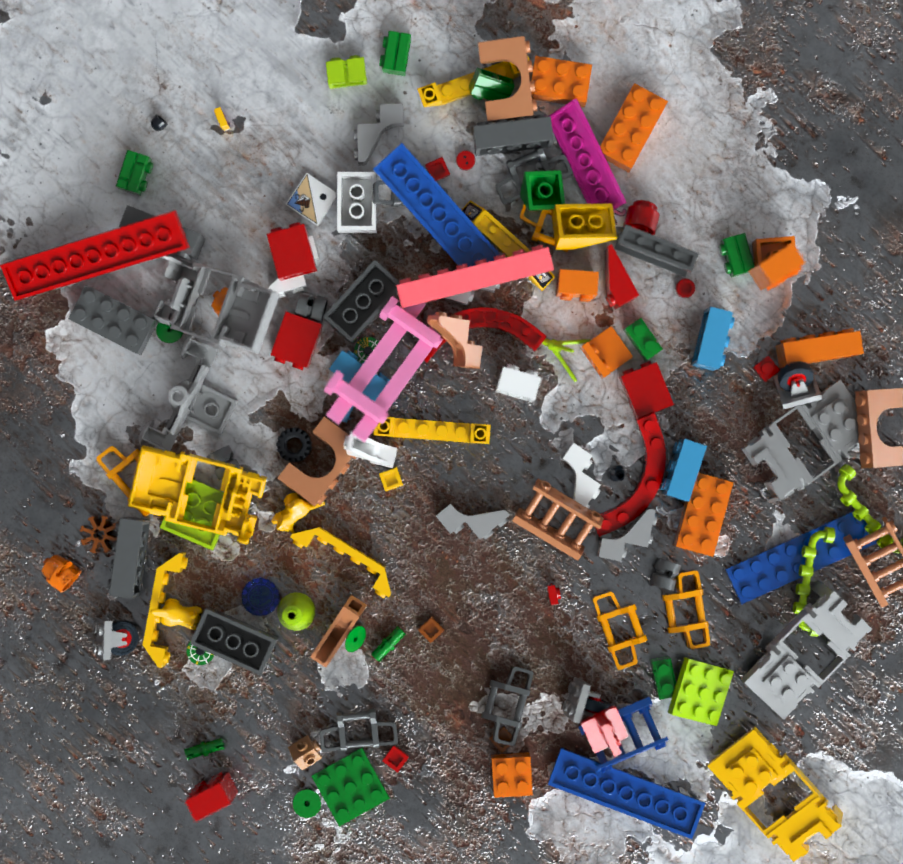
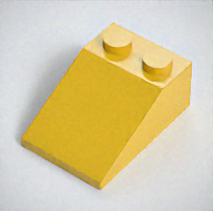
(582, 225)

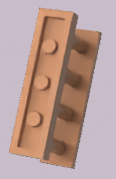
(557, 537)
(865, 561)

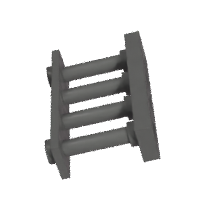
(656, 251)

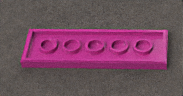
(585, 156)

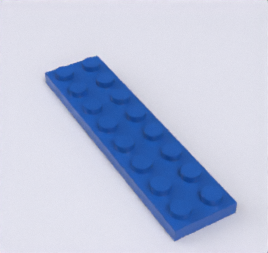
(434, 208)
(781, 563)
(626, 793)

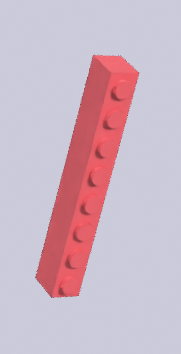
(474, 277)

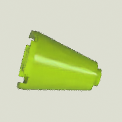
(301, 606)

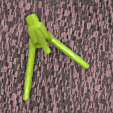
(557, 346)

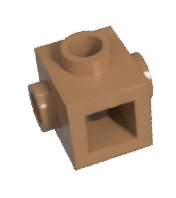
(305, 752)

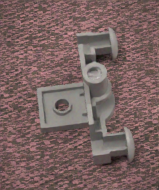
(191, 399)

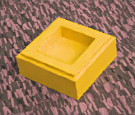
(221, 118)
(391, 479)

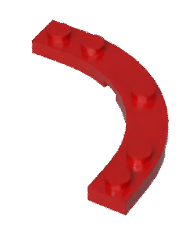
(500, 320)
(650, 480)

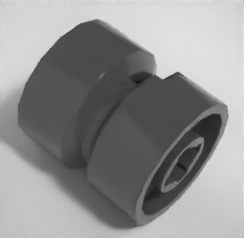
(318, 308)
(225, 455)
(664, 581)

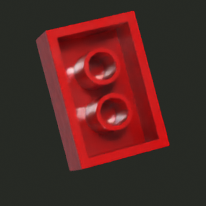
(211, 795)

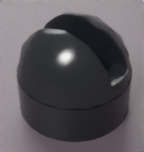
(158, 123)
(616, 477)

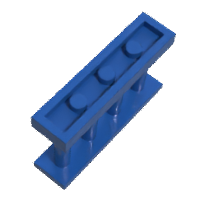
(643, 707)

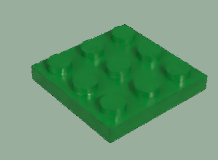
(350, 786)

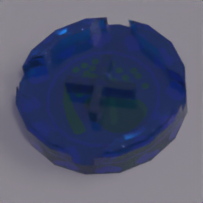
(260, 596)

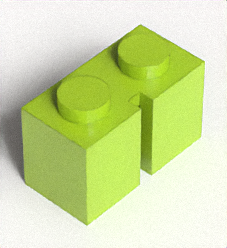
(346, 72)

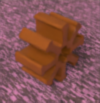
(94, 537)

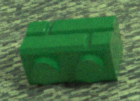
(396, 53)
(490, 85)
(134, 173)
(737, 255)
(643, 339)
(663, 677)

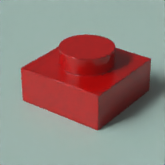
(437, 169)
(766, 368)
(553, 594)
(395, 758)

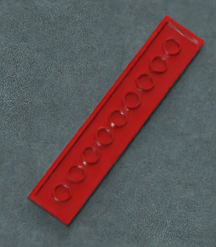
(95, 255)

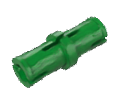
(388, 643)
(204, 748)

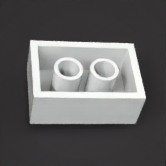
(354, 202)
(518, 384)

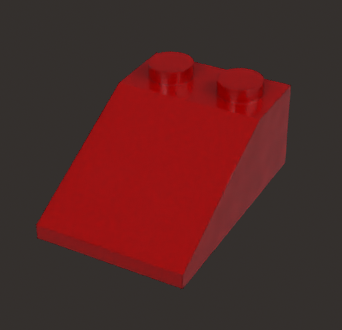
(619, 286)

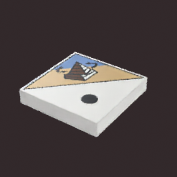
(312, 199)

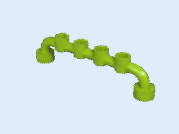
(861, 512)
(803, 589)

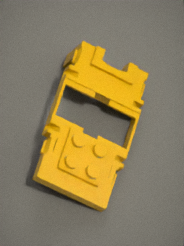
(161, 487)
(754, 764)

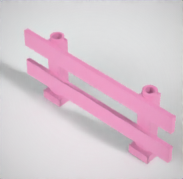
(351, 393)

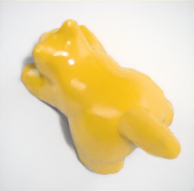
(294, 510)
(175, 614)

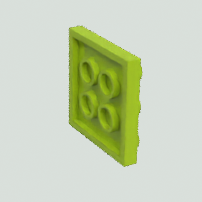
(199, 509)
(700, 691)

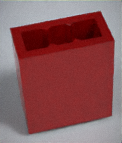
(291, 251)
(296, 341)
(646, 389)

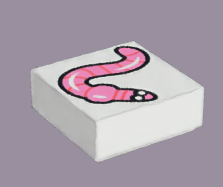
(619, 216)

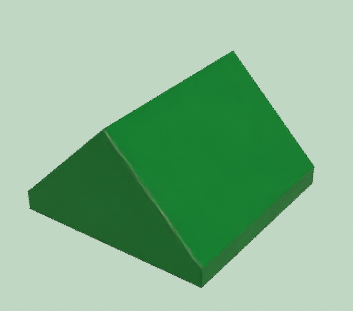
(542, 190)

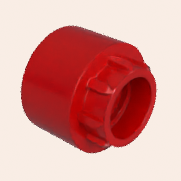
(642, 216)

